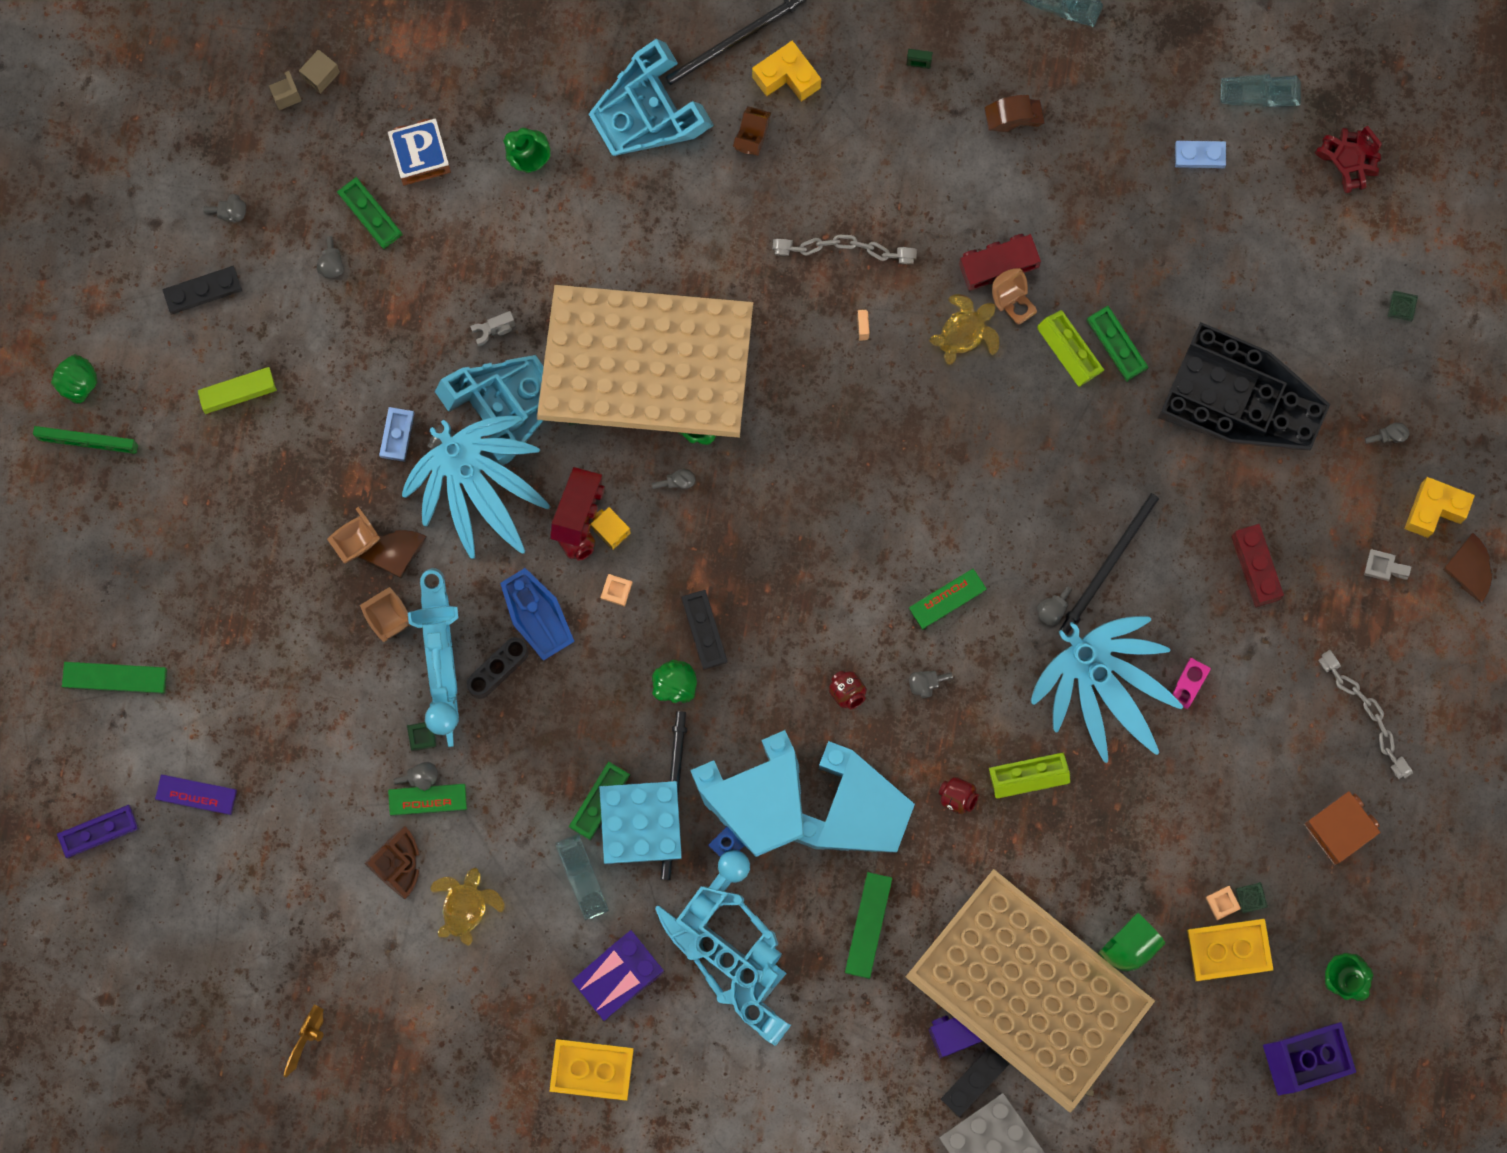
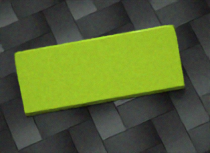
(1070, 348)
(236, 390)
(1029, 775)

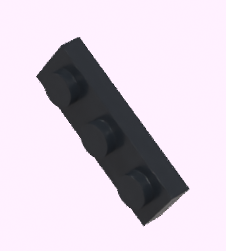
(202, 290)
(704, 629)
(974, 1081)

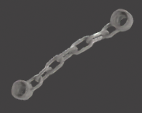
(784, 246)
(1400, 766)

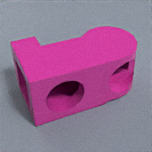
(1190, 682)

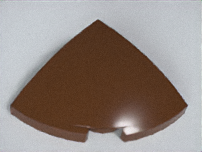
(394, 551)
(1472, 568)
(397, 862)

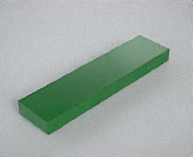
(85, 440)
(114, 677)
(868, 925)

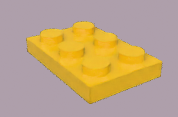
(1230, 950)
(591, 1070)

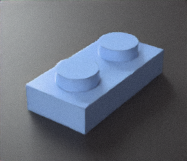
(1200, 154)
(396, 434)

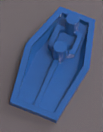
(536, 614)

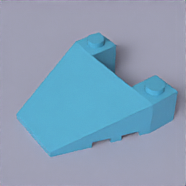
(639, 111)
(498, 391)
(761, 802)
(865, 810)

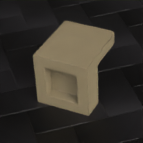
(319, 71)
(285, 92)

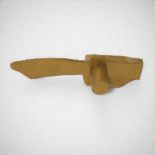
(309, 1031)

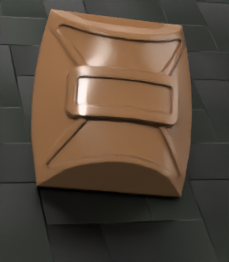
(1011, 288)
(354, 538)
(385, 614)

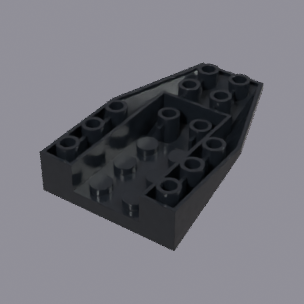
(1242, 395)

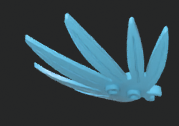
(461, 463)
(1092, 664)

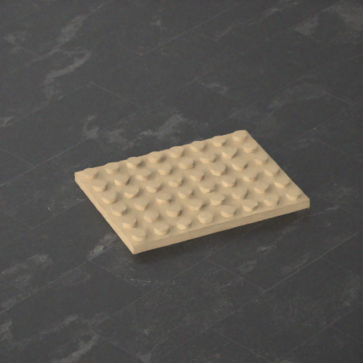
(646, 361)
(1031, 990)

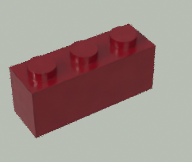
(986, 265)
(577, 507)
(1257, 565)

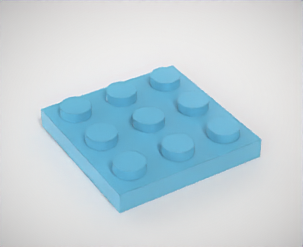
(640, 822)

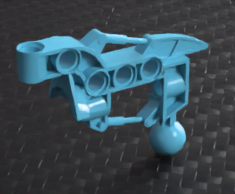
(436, 620)
(692, 928)

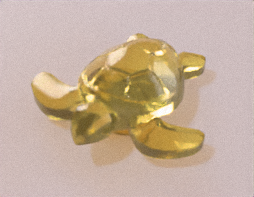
(966, 329)
(464, 904)

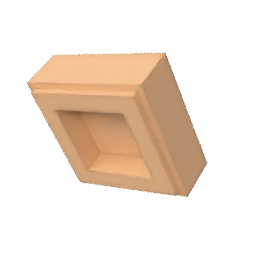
(863, 325)
(616, 590)
(1223, 903)

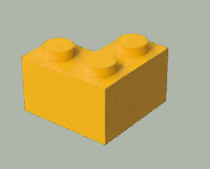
(789, 67)
(1436, 501)

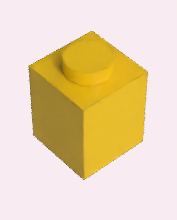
(610, 527)

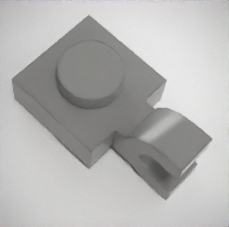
(497, 325)
(1382, 565)

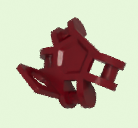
(1351, 156)

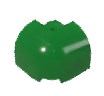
(1132, 945)

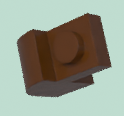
(1013, 112)
(752, 131)

